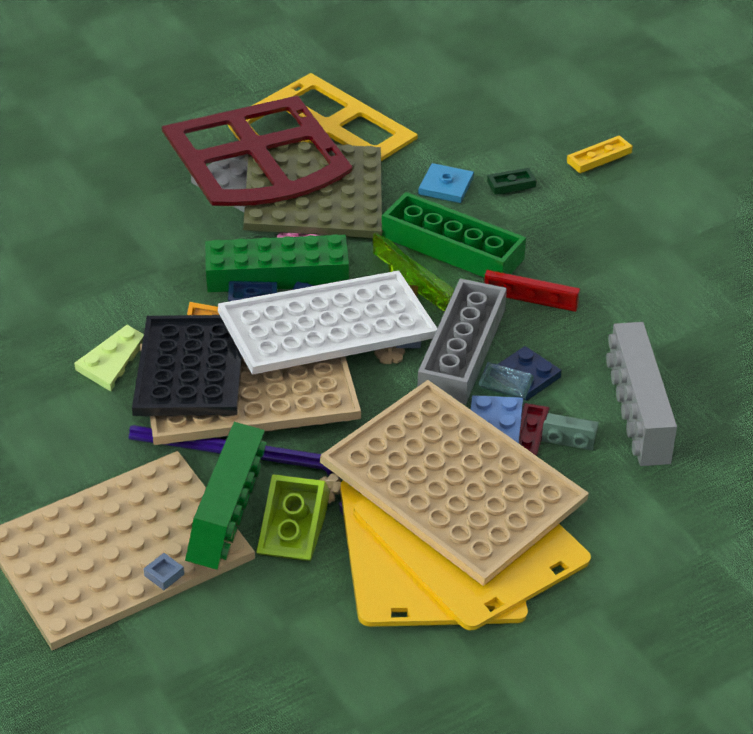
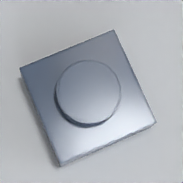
(163, 571)

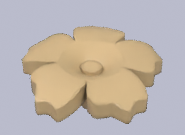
(390, 355)
(333, 483)

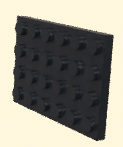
(187, 368)

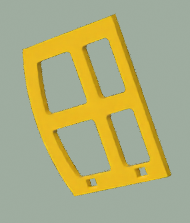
(352, 110)

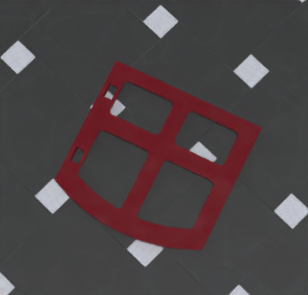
(257, 147)

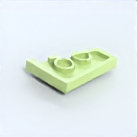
(109, 358)

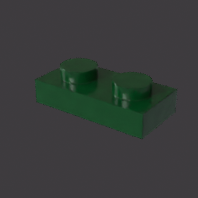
(511, 181)

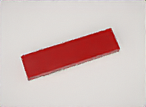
(535, 290)

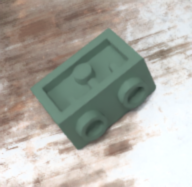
(569, 431)

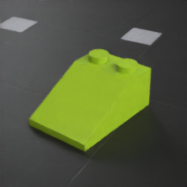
(293, 517)

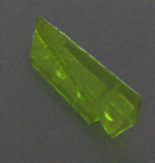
(428, 284)

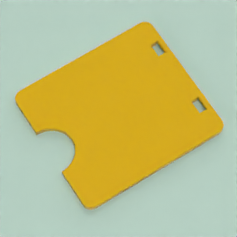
(387, 586)
(459, 592)

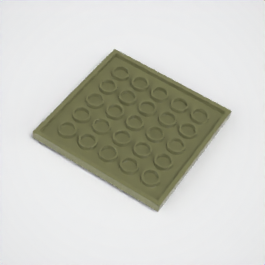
(342, 208)

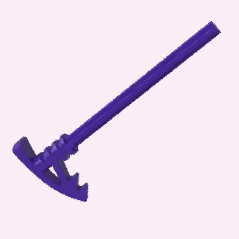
(216, 445)

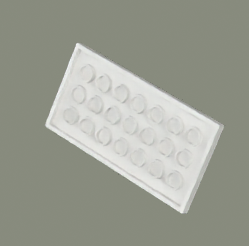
(326, 321)

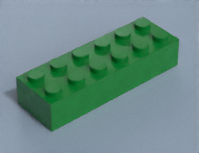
(452, 236)
(279, 260)
(226, 496)

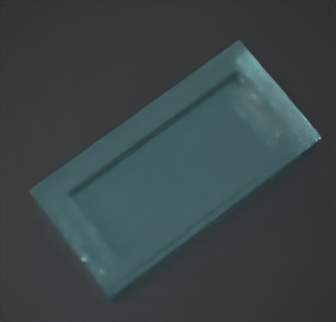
(506, 380)

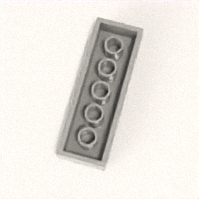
(463, 338)
(641, 394)

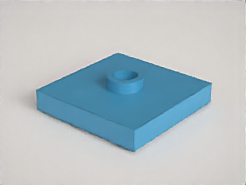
(446, 183)

